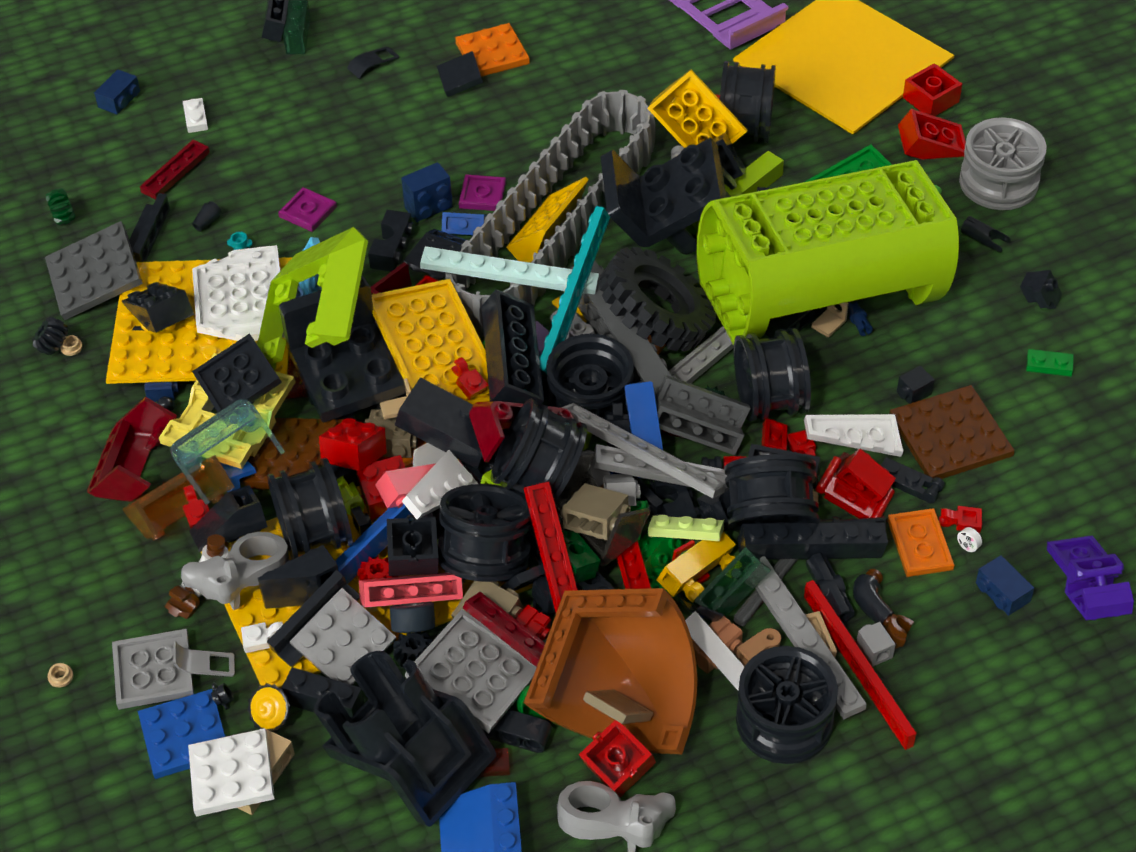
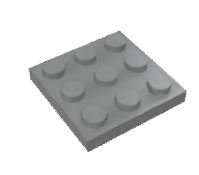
(341, 636)
(147, 671)

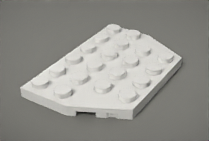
(234, 292)

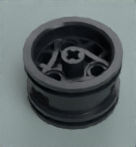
(749, 97)

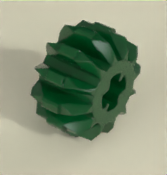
(60, 206)

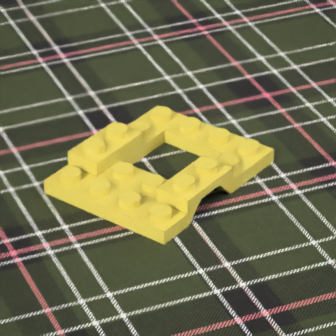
(240, 445)

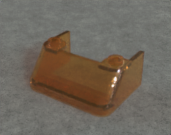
(164, 504)

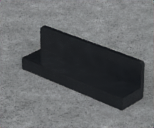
(148, 227)
(280, 641)

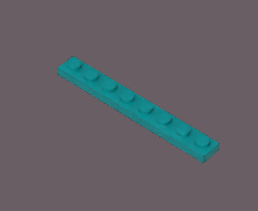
(575, 284)

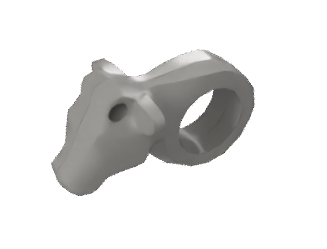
(226, 577)
(636, 819)

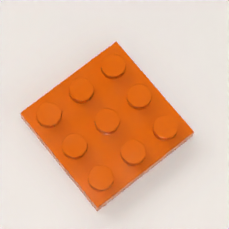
(494, 49)

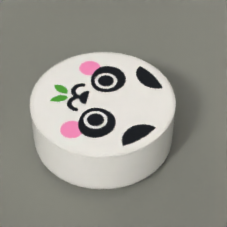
(969, 539)

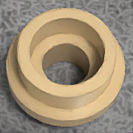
(71, 346)
(58, 670)

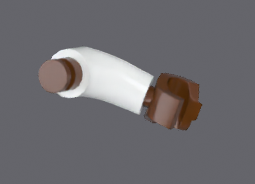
(185, 600)

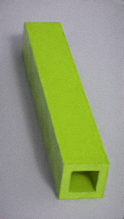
(758, 174)

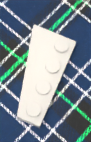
(862, 432)
(441, 478)

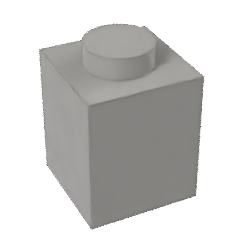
(875, 643)

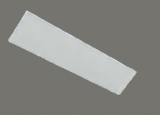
(715, 648)

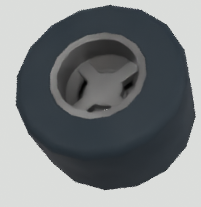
(412, 617)

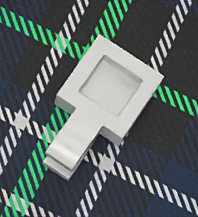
(257, 635)

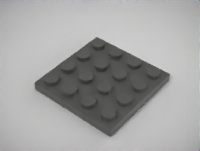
(93, 270)

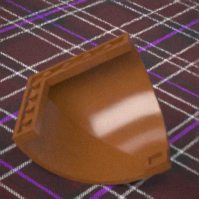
(625, 644)

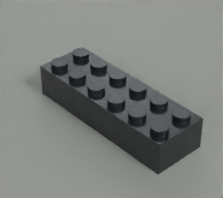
(511, 349)

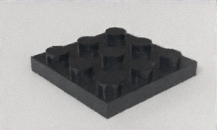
(237, 374)

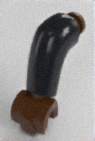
(866, 594)

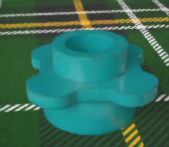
(239, 241)

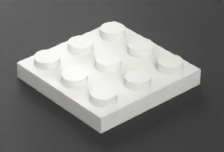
(230, 772)

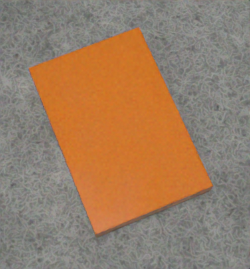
(920, 542)

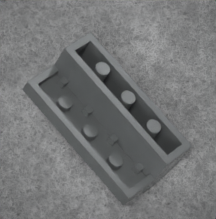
(700, 415)

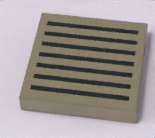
(617, 706)

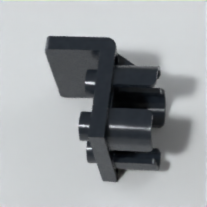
(666, 195)
(345, 374)
(407, 735)

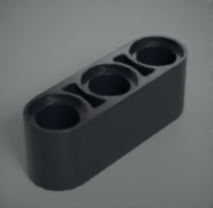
(521, 731)

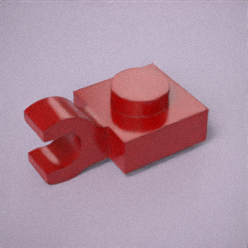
(469, 381)
(799, 443)
(195, 508)
(962, 517)

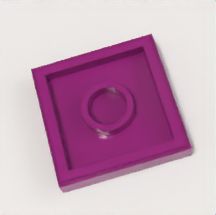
(481, 192)
(307, 209)

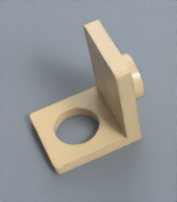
(831, 320)
(391, 407)

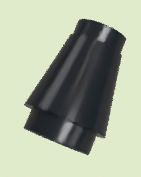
(207, 215)

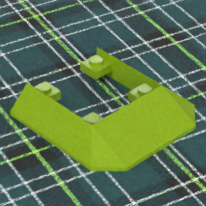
(340, 270)

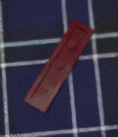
(174, 169)
(505, 627)

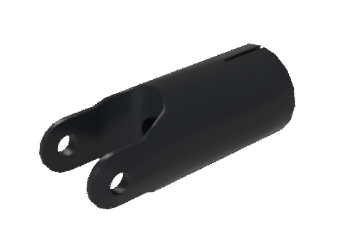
(983, 233)

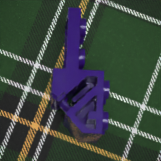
(1091, 578)

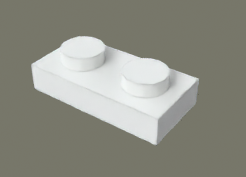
(195, 115)

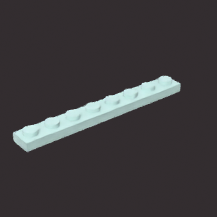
(501, 269)

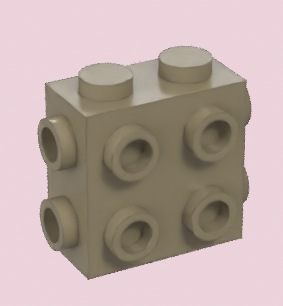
(397, 440)
(594, 511)
(506, 599)

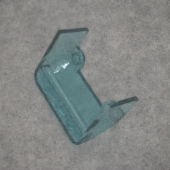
(190, 447)

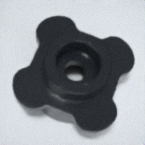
(222, 695)

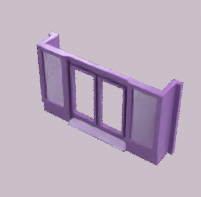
(740, 28)

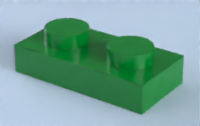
(1049, 362)

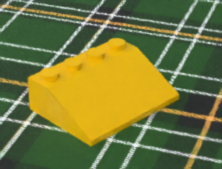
(694, 112)
(545, 219)

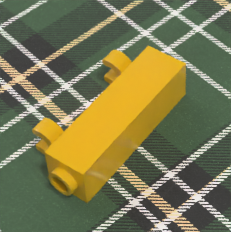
(695, 563)

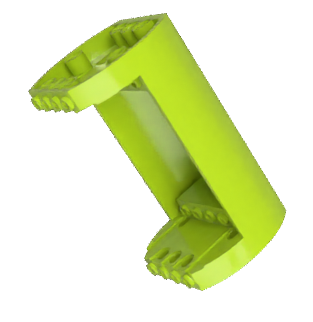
(768, 267)

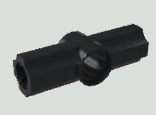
(830, 585)

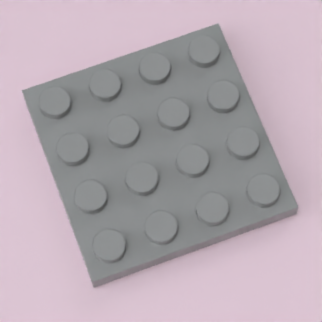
(476, 668)

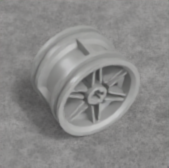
(1002, 163)

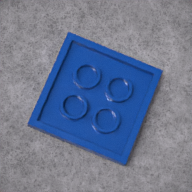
(174, 726)

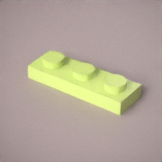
(686, 528)

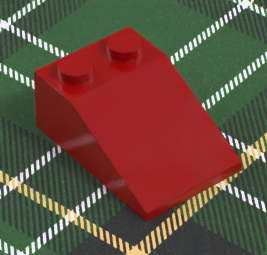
(931, 136)

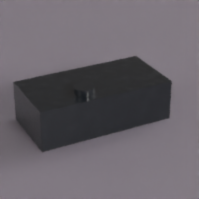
(440, 421)

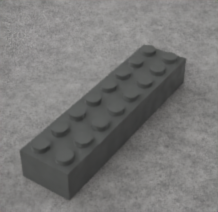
(644, 354)

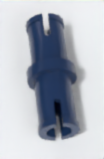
(858, 317)

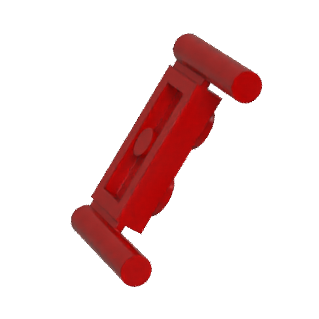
(849, 497)

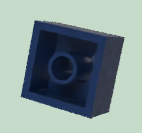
(427, 192)

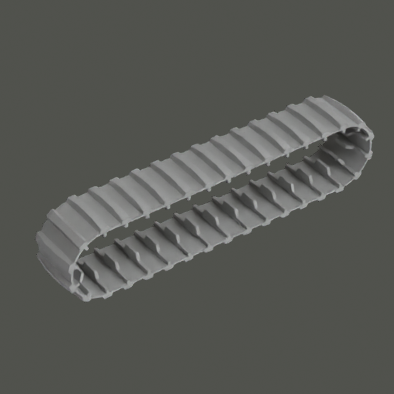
(599, 115)

